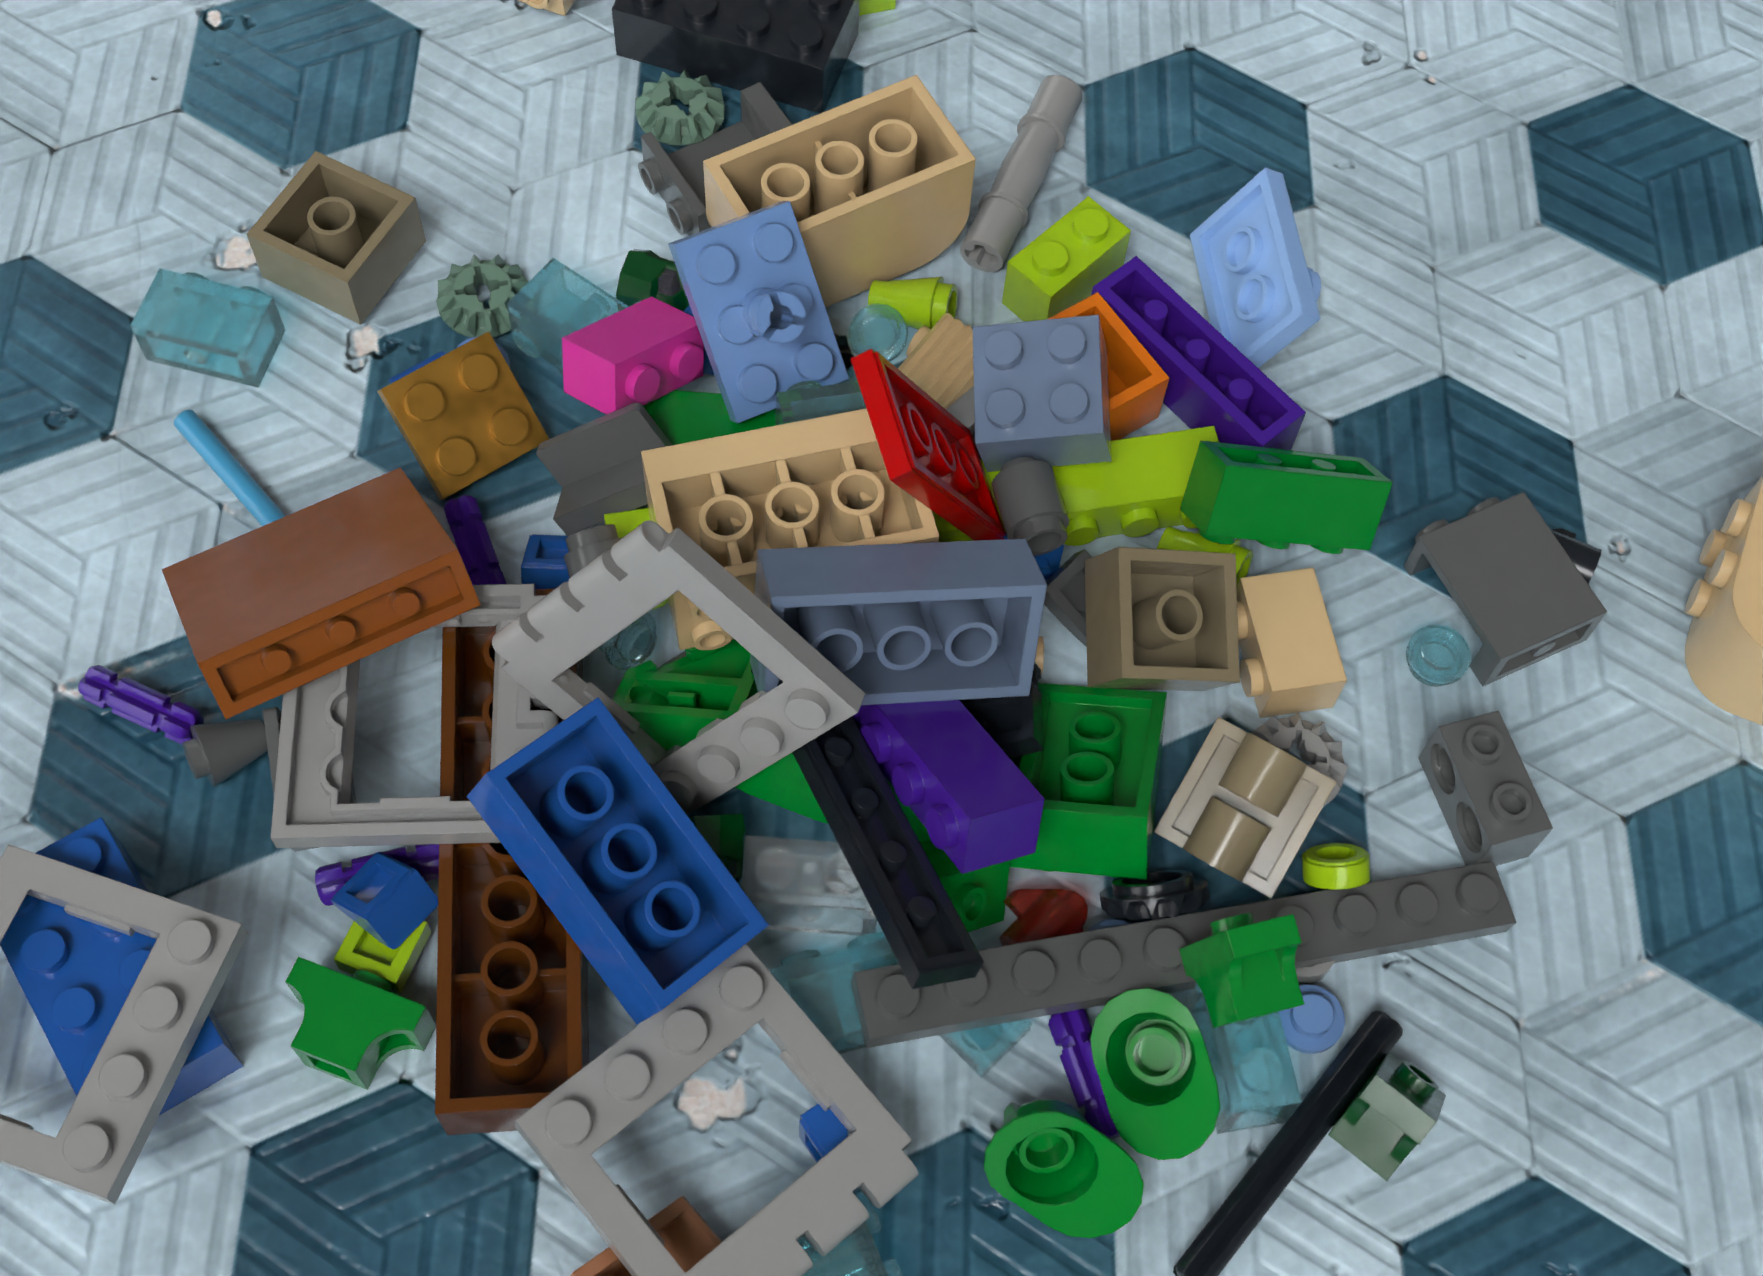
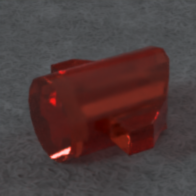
(1044, 915)

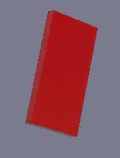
(927, 449)

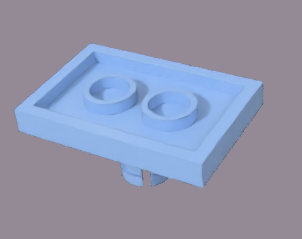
(1256, 270)

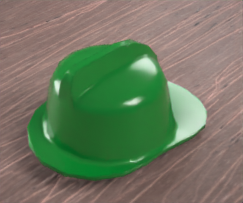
(1155, 1073)
(1063, 1170)

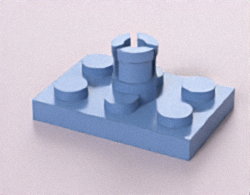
(758, 308)

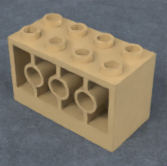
(775, 490)

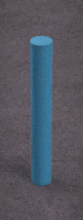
(227, 468)

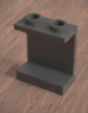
(681, 173)
(1509, 584)

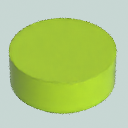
(1336, 866)

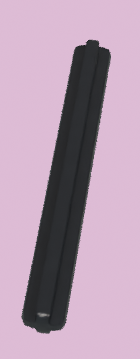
(1290, 1148)

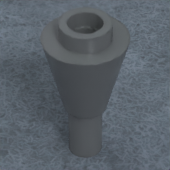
(224, 748)

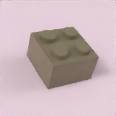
(337, 237)
(1161, 619)

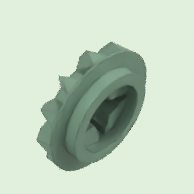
(669, 122)
(460, 305)

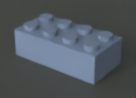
(911, 615)

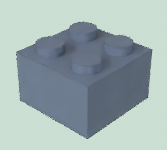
(1042, 392)

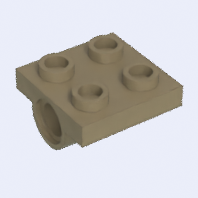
(1245, 807)

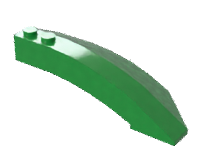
(1093, 771)

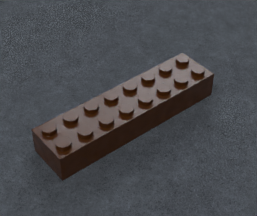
(506, 966)

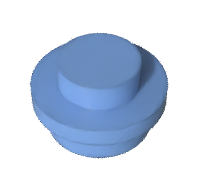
(1316, 1024)

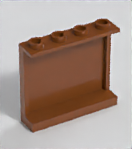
(318, 591)

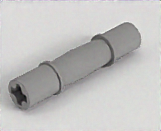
(1022, 171)

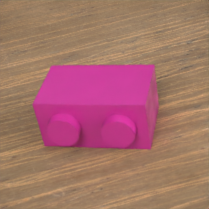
(632, 356)

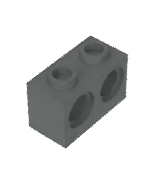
(1484, 790)

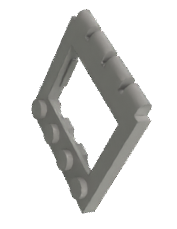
(625, 586)
(318, 753)
(149, 1036)
(661, 1056)

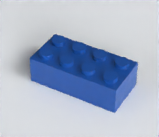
(616, 860)
(84, 972)

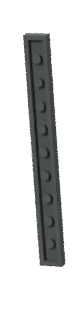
(1103, 963)

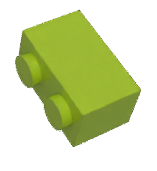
(1065, 262)

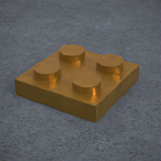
(463, 415)

